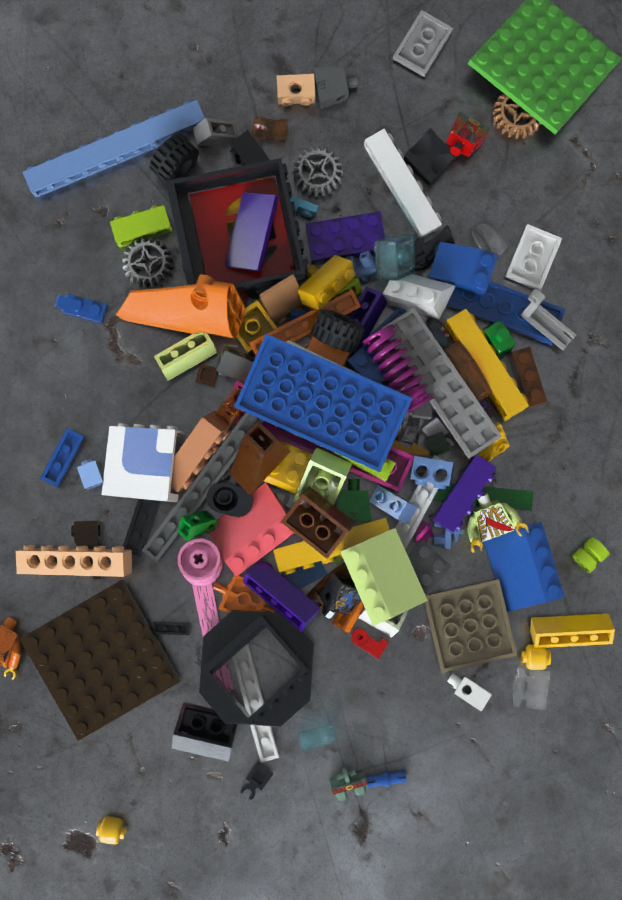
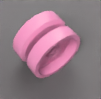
(196, 551)

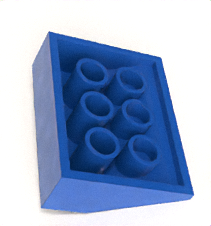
(524, 567)

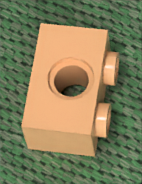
(303, 82)

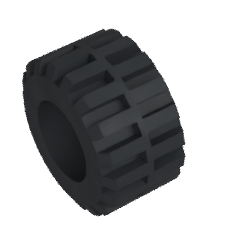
(174, 158)
(337, 331)

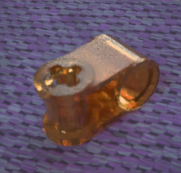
(228, 405)

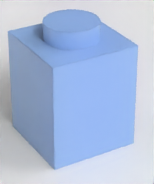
(90, 474)

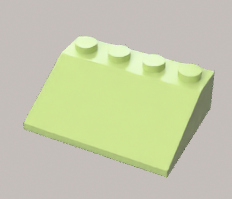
(384, 576)

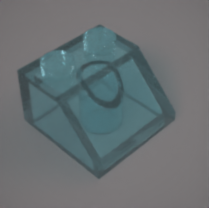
(395, 257)

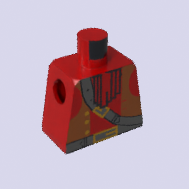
(466, 135)

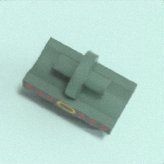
(348, 781)

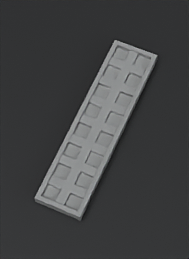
(452, 396)

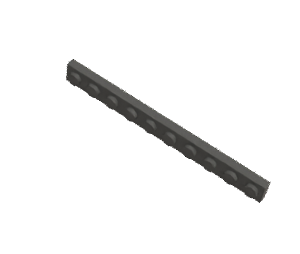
(198, 490)

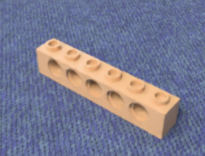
(28, 563)

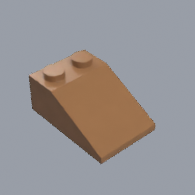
(282, 299)

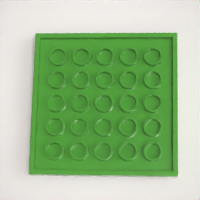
(545, 62)

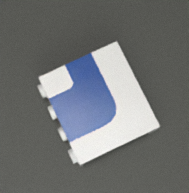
(140, 462)

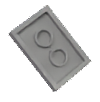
(423, 43)

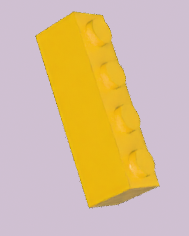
(572, 630)

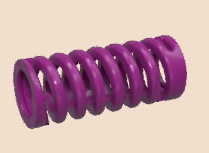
(376, 346)

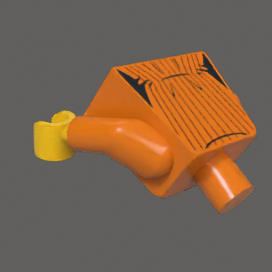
(9, 647)

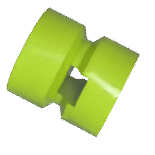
(591, 554)

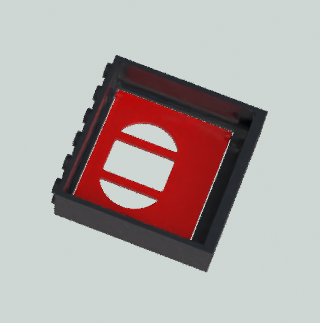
(210, 219)

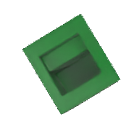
(196, 524)

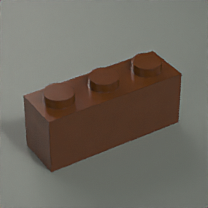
(527, 376)

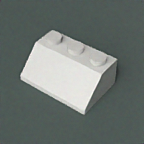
(417, 292)

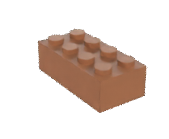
(197, 449)

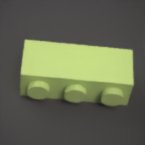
(185, 354)

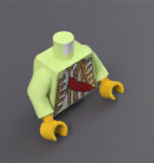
(491, 521)

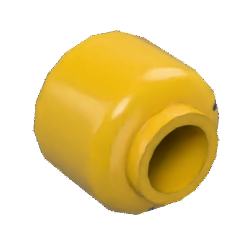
(536, 657)
(110, 830)

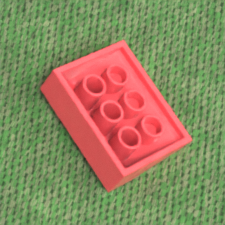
(254, 535)

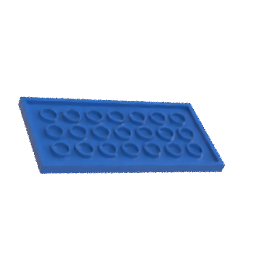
(323, 402)

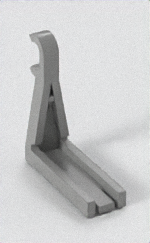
(546, 322)

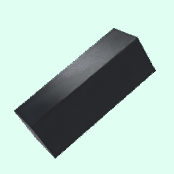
(171, 628)

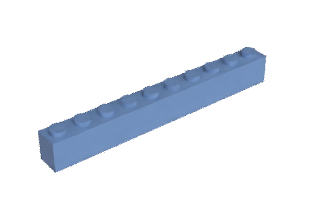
(112, 149)

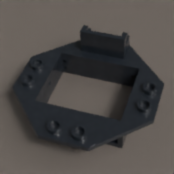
(227, 640)

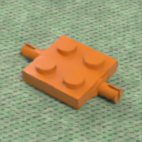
(240, 597)

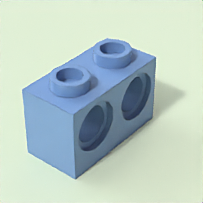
(433, 467)
(393, 504)

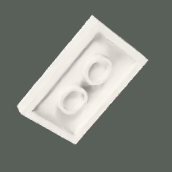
(533, 257)

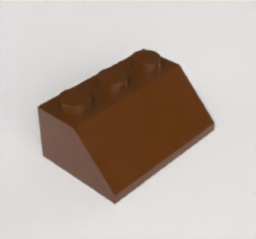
(318, 522)

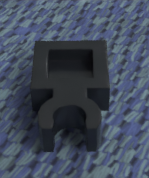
(257, 778)

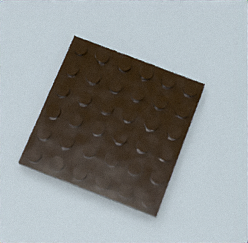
(100, 660)

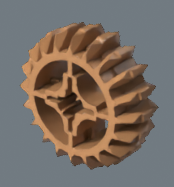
(502, 107)

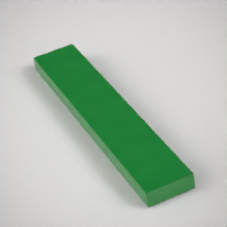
(515, 498)

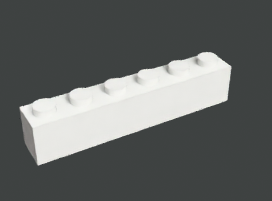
(402, 184)

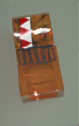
(270, 128)

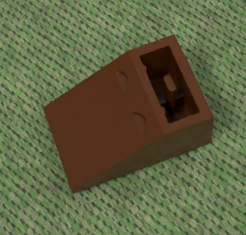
(257, 457)

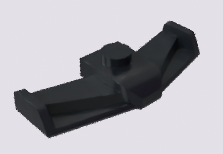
(426, 251)

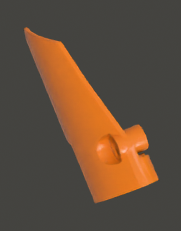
(194, 308)

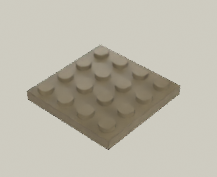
(470, 626)

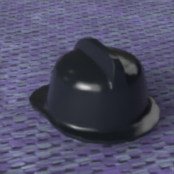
(229, 499)

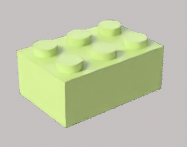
(324, 475)

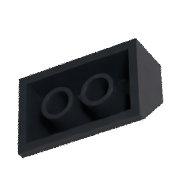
(203, 733)

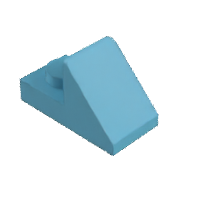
(304, 207)

